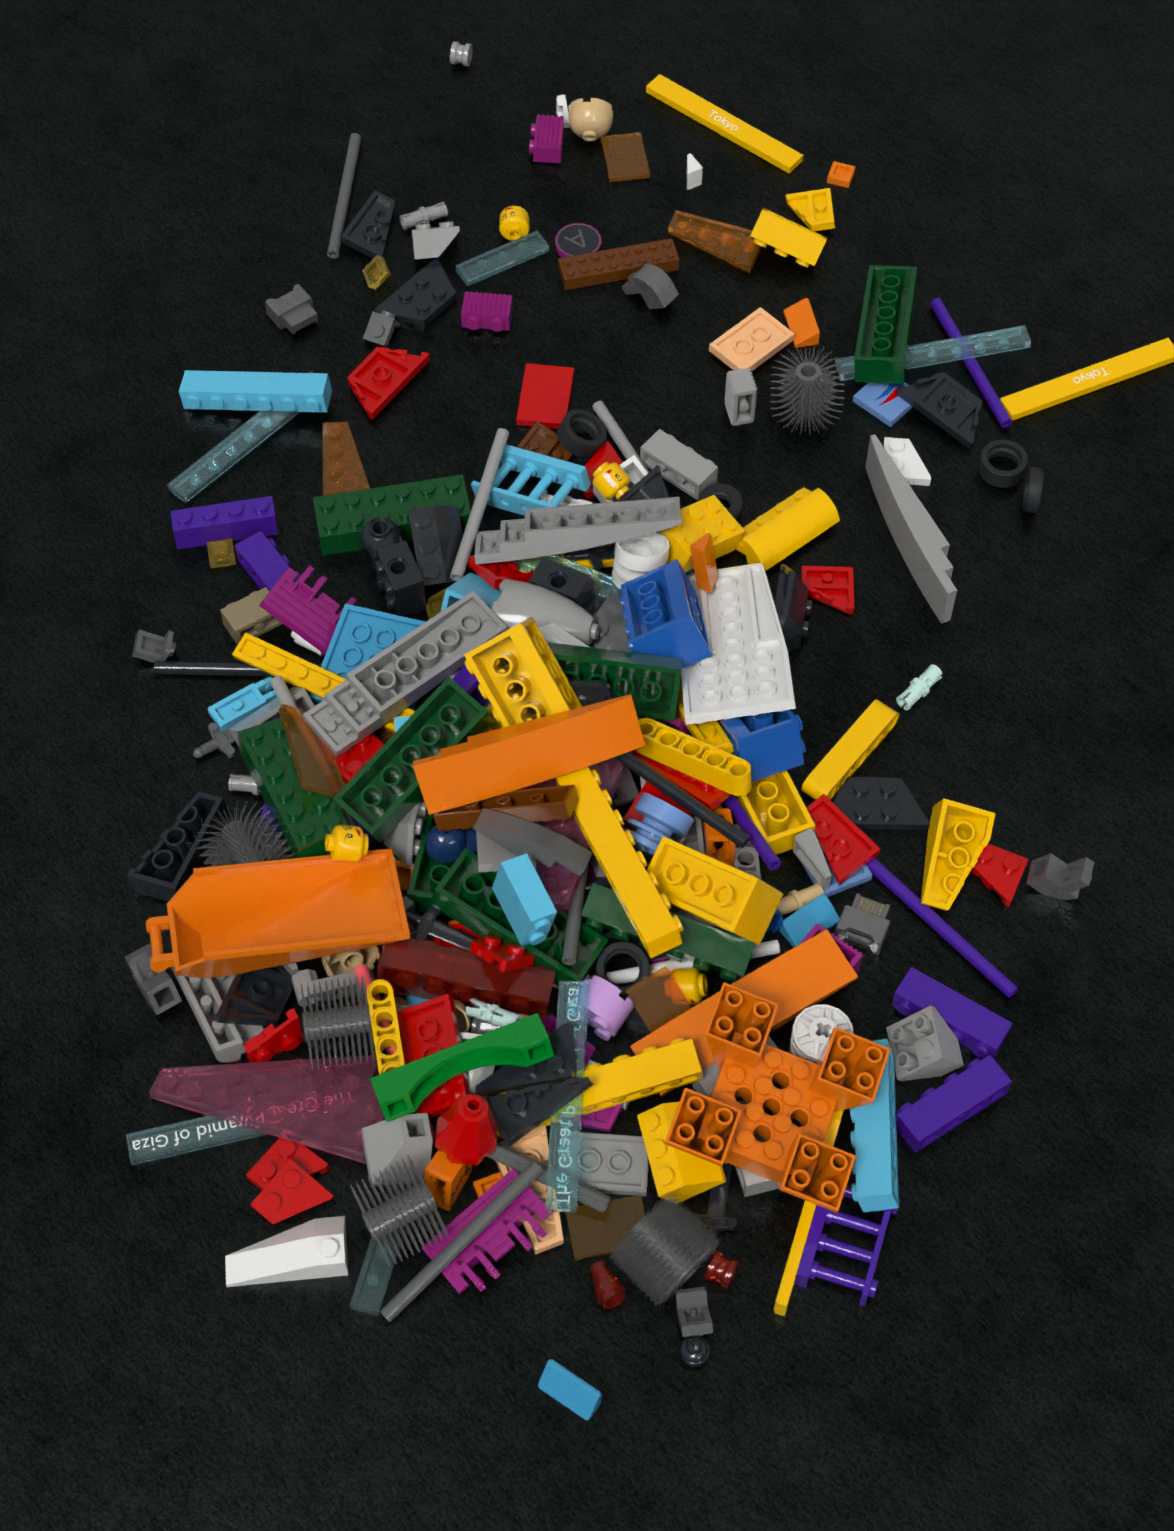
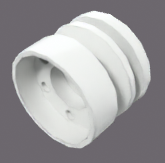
(639, 556)
(813, 1022)

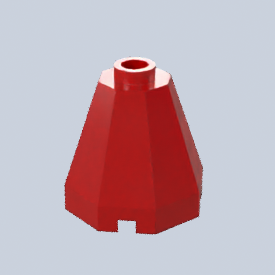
(467, 1131)

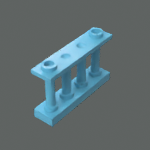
(537, 465)

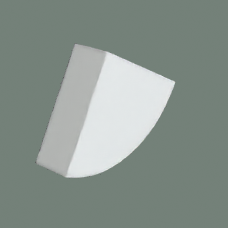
(562, 109)

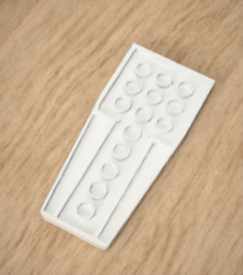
(748, 649)

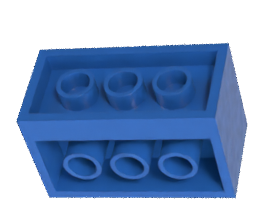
(665, 615)
(767, 741)

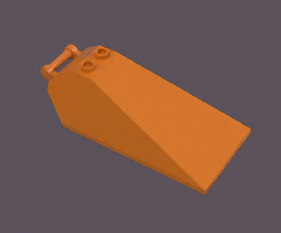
(278, 914)

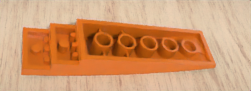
(528, 753)
(791, 980)

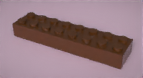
(616, 263)
(528, 804)

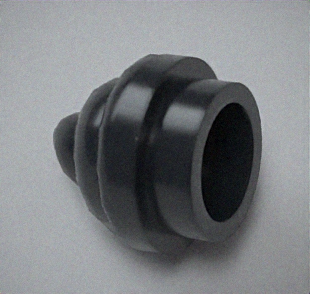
(695, 1350)

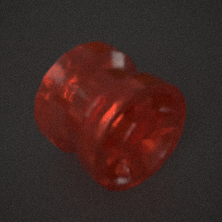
(722, 1269)

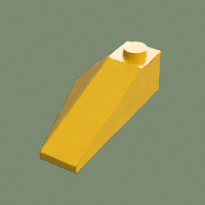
(953, 846)

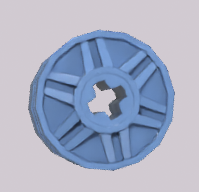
(658, 821)

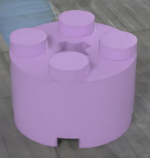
(605, 1007)

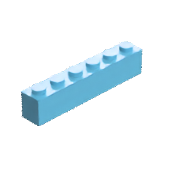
(255, 391)
(877, 1145)

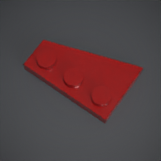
(841, 841)

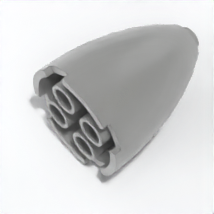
(522, 600)

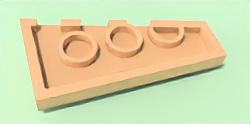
(536, 1147)

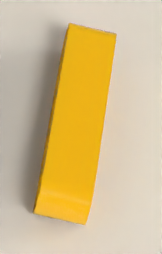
(850, 751)
(695, 758)
(385, 1036)

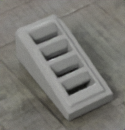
(811, 856)

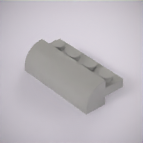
(205, 999)

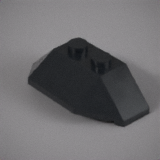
(792, 607)

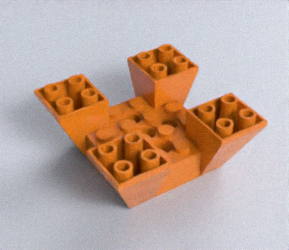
(791, 1156)

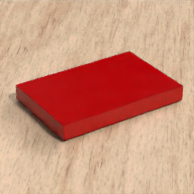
(545, 395)

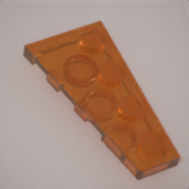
(717, 238)
(341, 461)

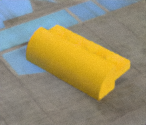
(787, 527)

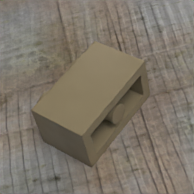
(248, 616)

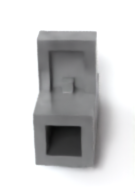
(653, 285)
(1058, 879)
(155, 986)

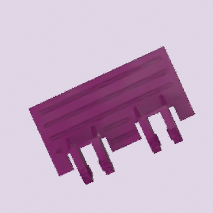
(300, 611)
(494, 1238)

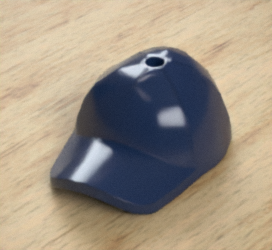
(449, 846)

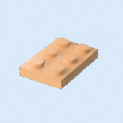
(751, 341)

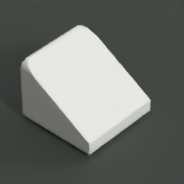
(694, 172)

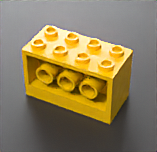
(529, 665)
(714, 890)

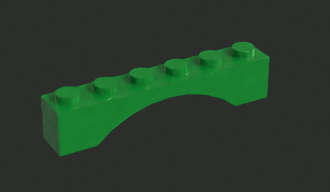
(516, 1044)

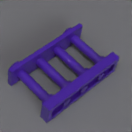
(818, 1241)

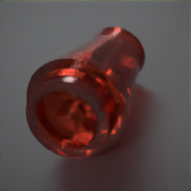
(607, 1287)

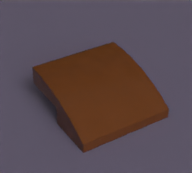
(544, 442)

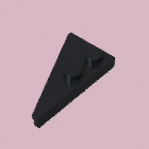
(551, 1071)
(525, 1109)

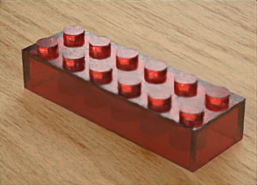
(435, 970)

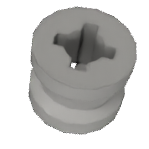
(461, 53)

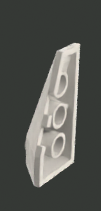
(299, 1253)

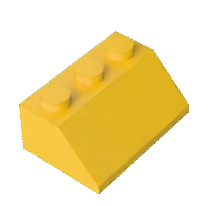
(788, 238)
(674, 1169)

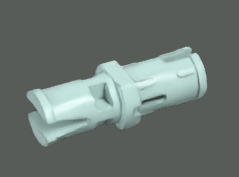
(919, 687)
(492, 1013)

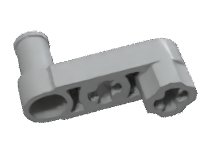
(309, 976)

